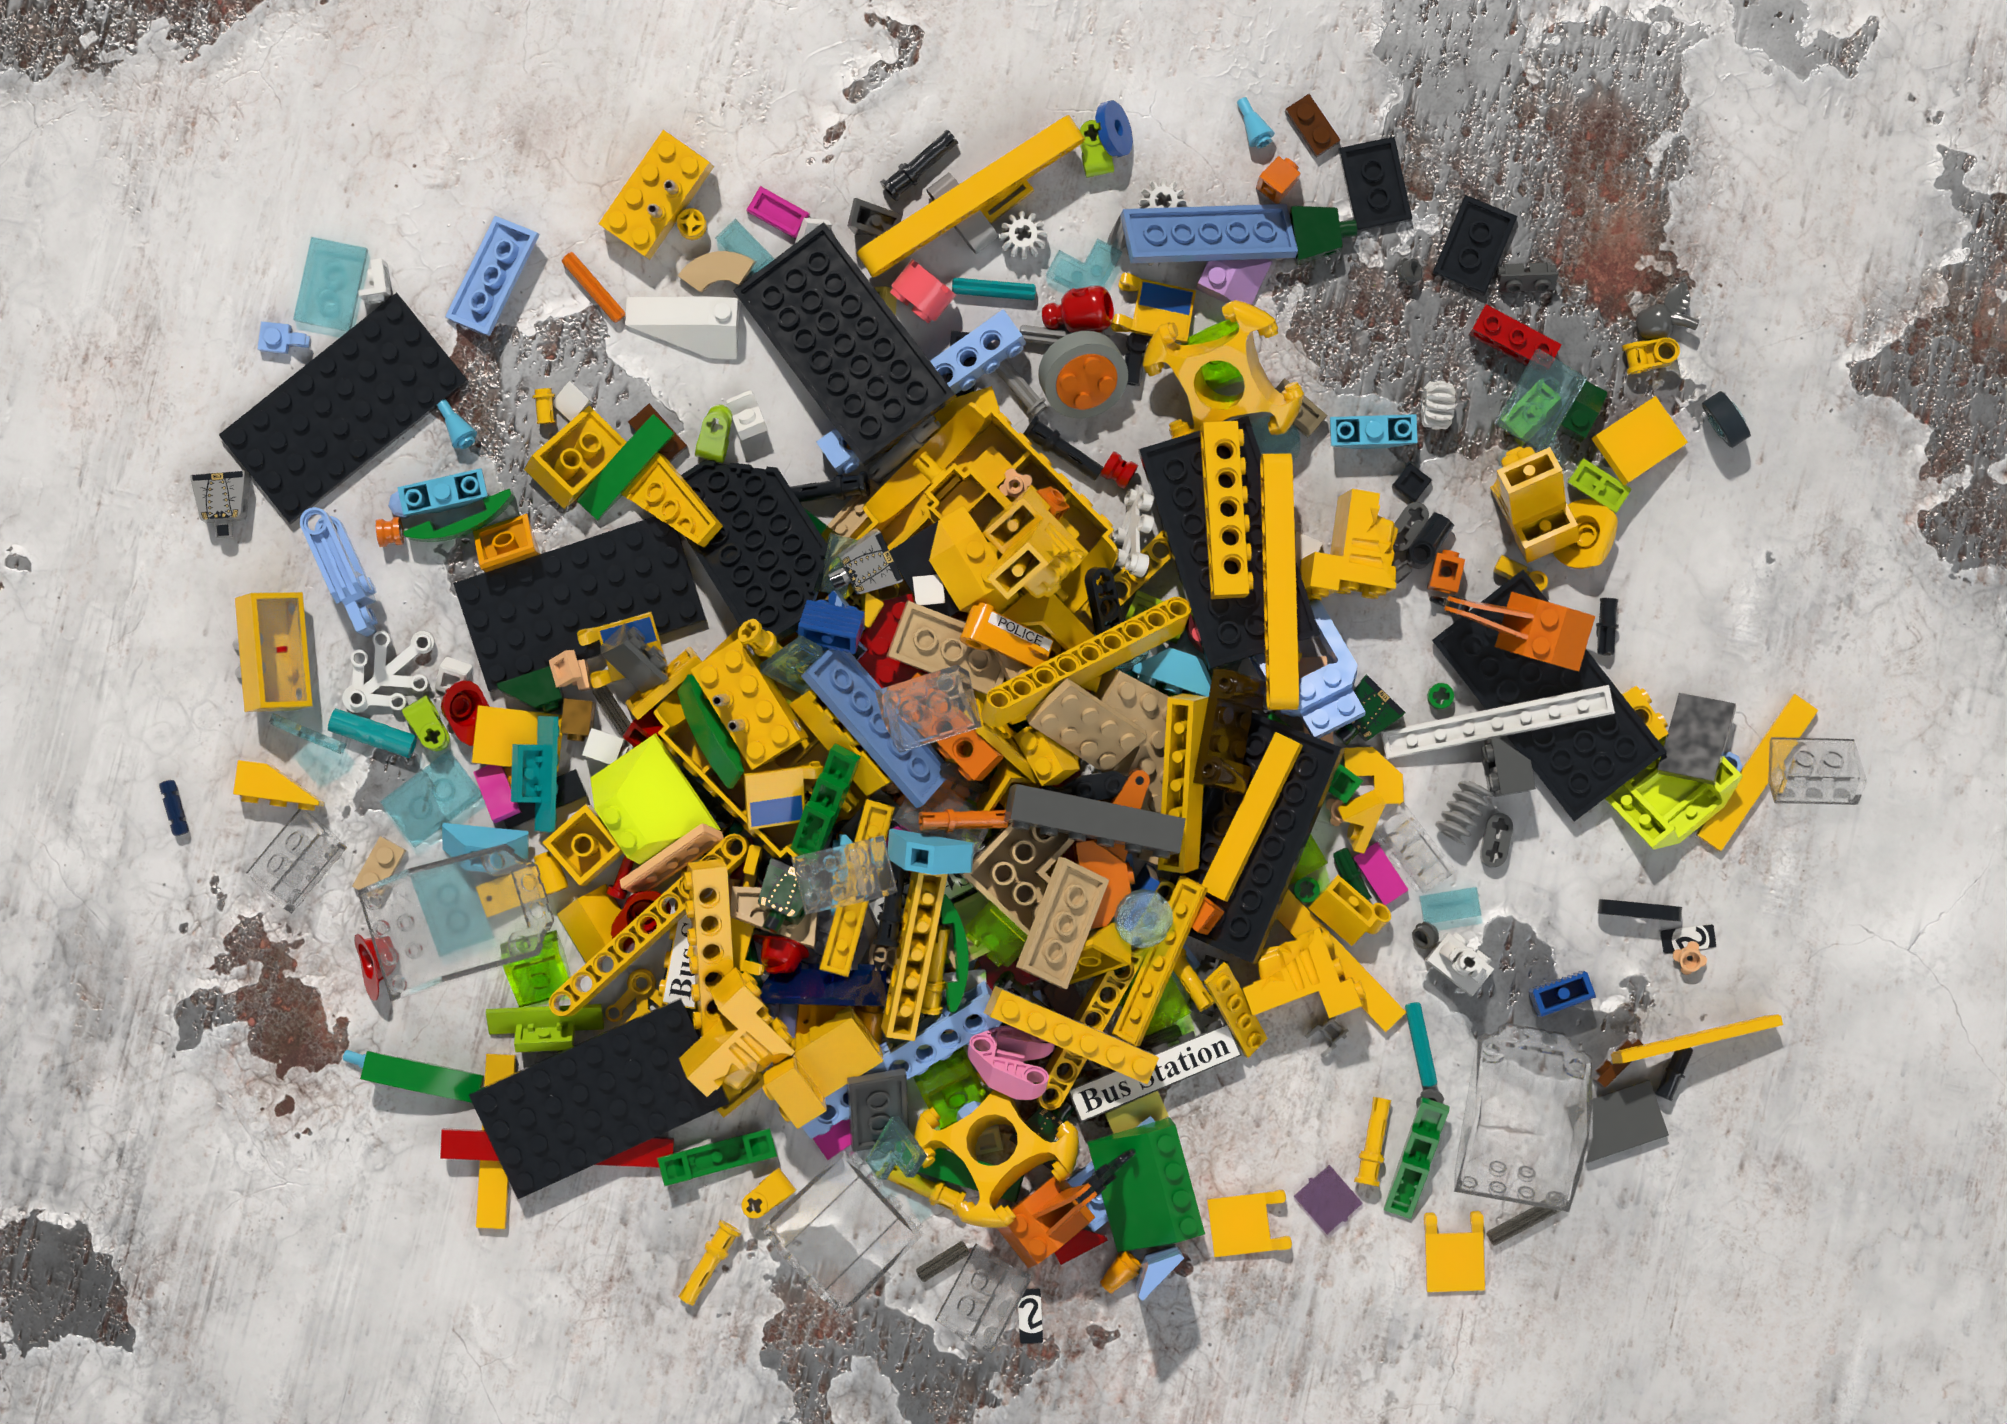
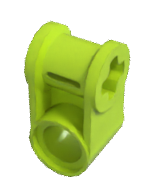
(1094, 156)
(714, 437)
(424, 720)

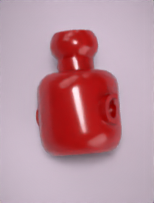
(1081, 310)

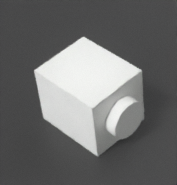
(604, 747)

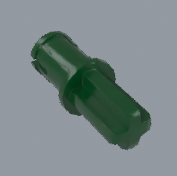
(1350, 871)

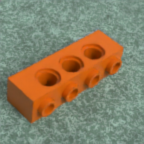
(982, 759)

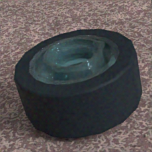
(1726, 419)

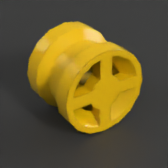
(691, 218)

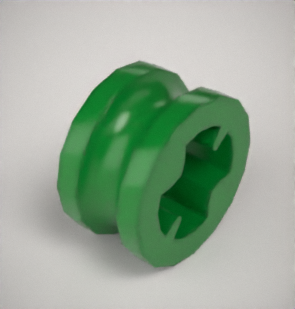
(1445, 703)
(1316, 890)

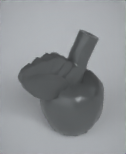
(1658, 319)

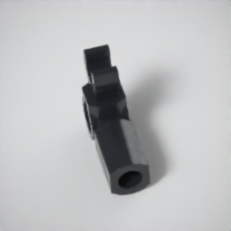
(1136, 345)

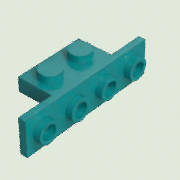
(536, 773)

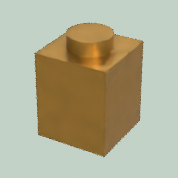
(577, 719)

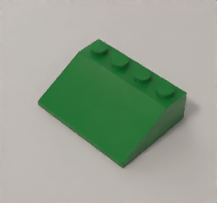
(1153, 1192)

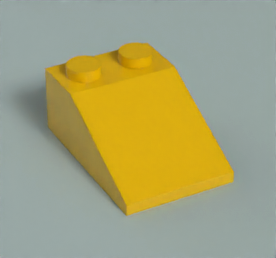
(574, 456)

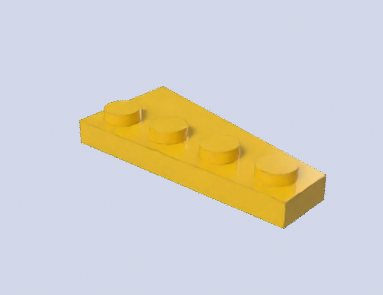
(673, 501)

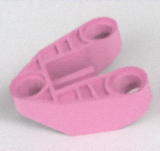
(1003, 1058)

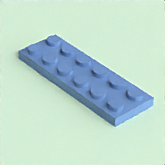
(1208, 233)
(852, 698)

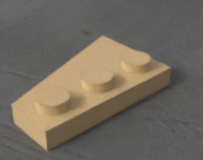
(746, 909)

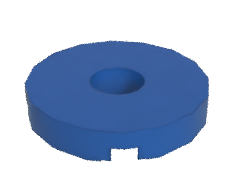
(1116, 129)

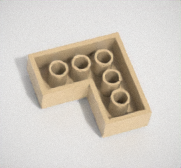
(1148, 710)
(1013, 871)

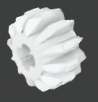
(1164, 192)
(1019, 226)
(1438, 405)

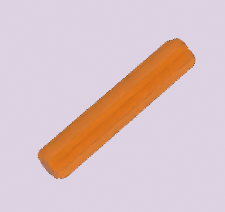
(593, 287)

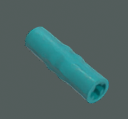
(372, 733)

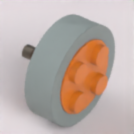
(1083, 374)

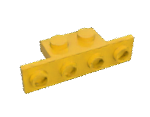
(1235, 1009)

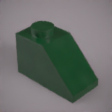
(1583, 412)
(535, 690)

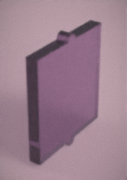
(1328, 1199)

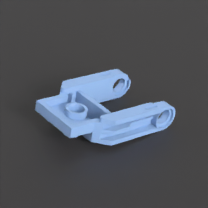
(341, 569)
(1327, 693)

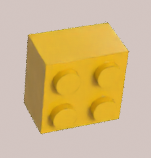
(583, 845)

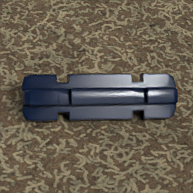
(173, 807)

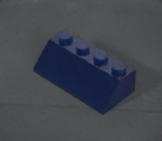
(821, 987)

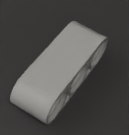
(974, 230)

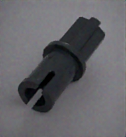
(1607, 626)
(1674, 1073)

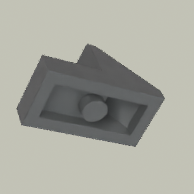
(871, 219)

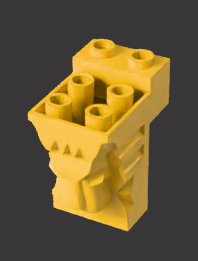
(1534, 502)
(1033, 548)
(1358, 554)
(1300, 970)
(740, 1041)
(821, 1066)

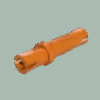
(953, 820)

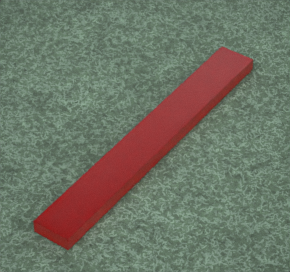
(475, 1145)

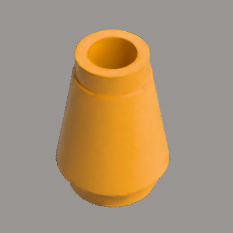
(1121, 1271)

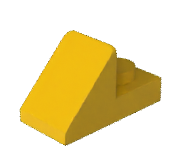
(1363, 817)

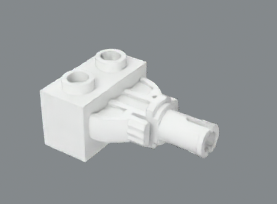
(1460, 964)

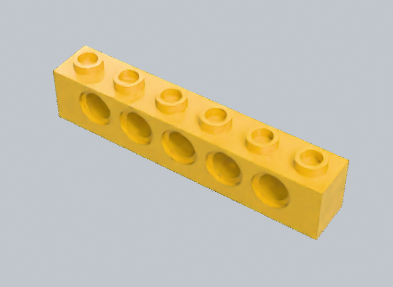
(1222, 583)
(700, 876)
(913, 955)

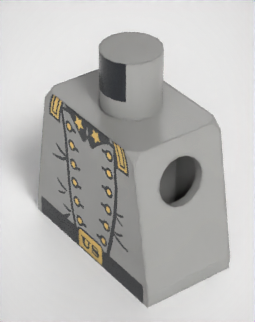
(222, 499)
(866, 565)

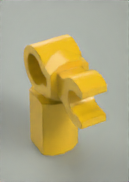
(1509, 568)

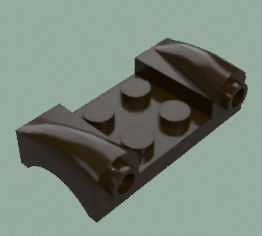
(1226, 731)

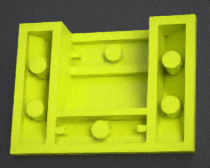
(647, 801)
(1669, 807)

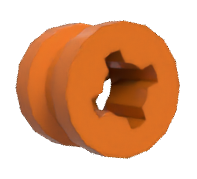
(389, 532)

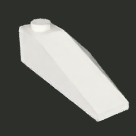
(693, 323)

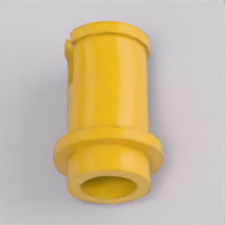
(544, 405)

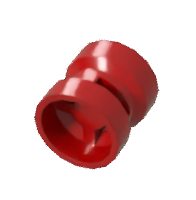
(1119, 470)

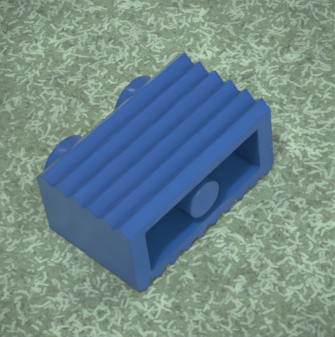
(832, 625)
(1561, 993)

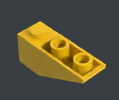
(267, 782)

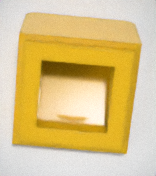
(871, 606)

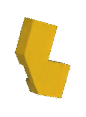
(1386, 778)
(753, 860)

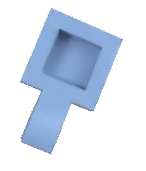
(278, 338)

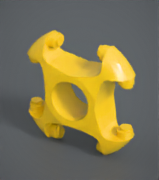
(1240, 351)
(995, 1180)

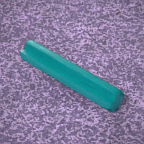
(994, 289)
(1421, 1044)

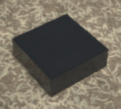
(1411, 483)

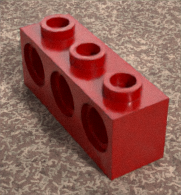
(1511, 336)

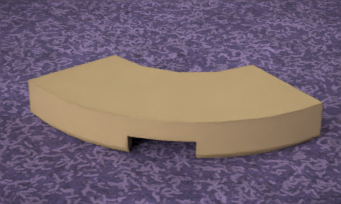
(716, 267)

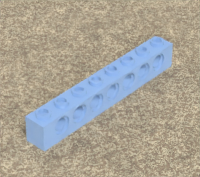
(951, 361)
(918, 1060)

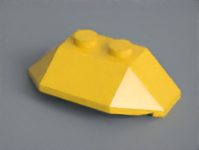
(965, 561)

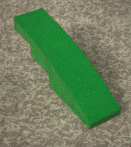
(625, 467)
(710, 732)
(826, 800)
(420, 1076)
(1416, 1158)
(954, 1170)

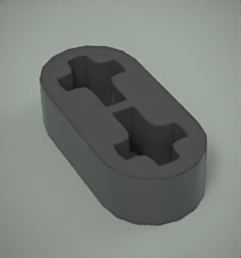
(1413, 530)
(1489, 839)

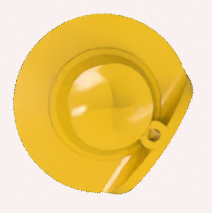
(1596, 535)

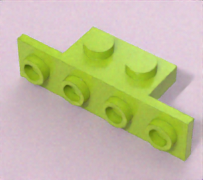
(540, 1028)

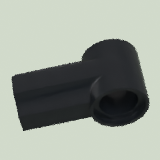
(1429, 539)

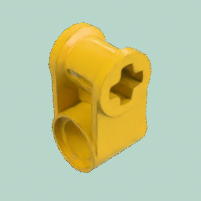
(1648, 355)
(771, 1191)

